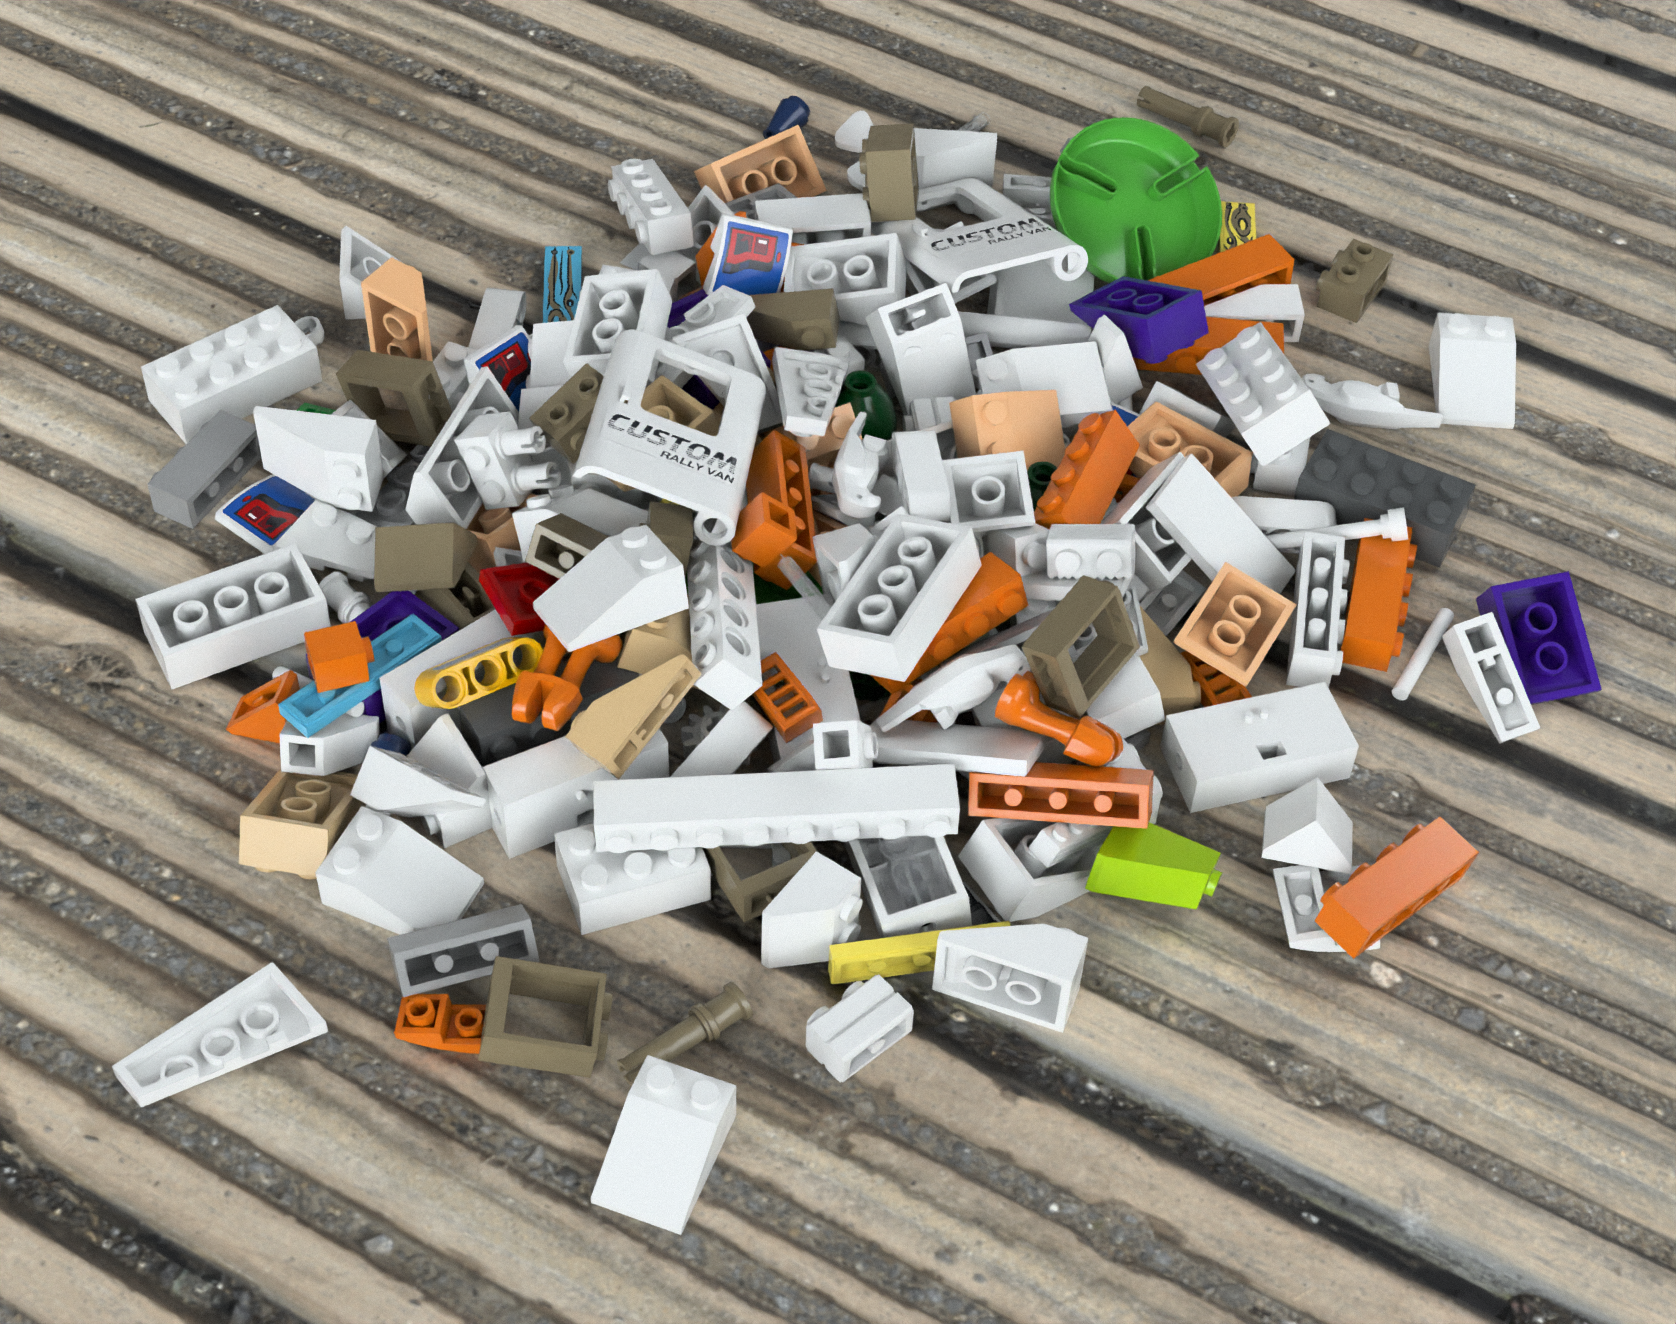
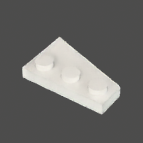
(735, 345)

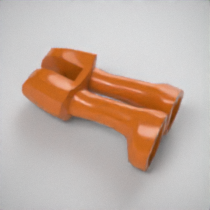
(556, 694)
(1083, 738)

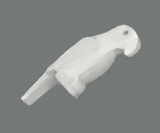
(1368, 405)
(858, 470)
(958, 686)

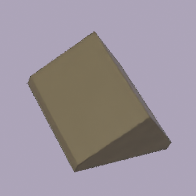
(421, 556)

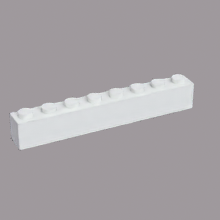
(775, 808)

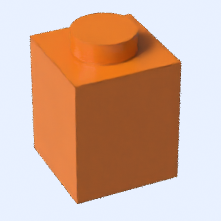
(764, 530)
(338, 656)

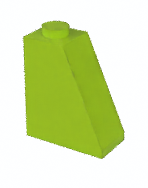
(1154, 867)

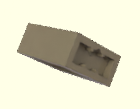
(414, 378)
(1076, 685)
(756, 892)
(552, 984)

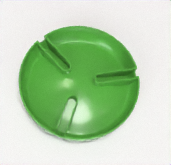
(1135, 200)

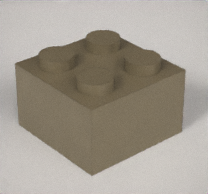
(890, 172)

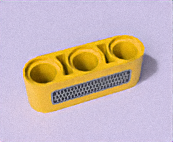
(460, 675)

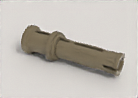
(1200, 120)
(703, 1023)

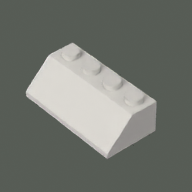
(442, 484)

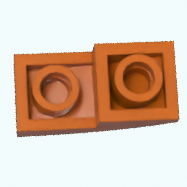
(439, 1024)

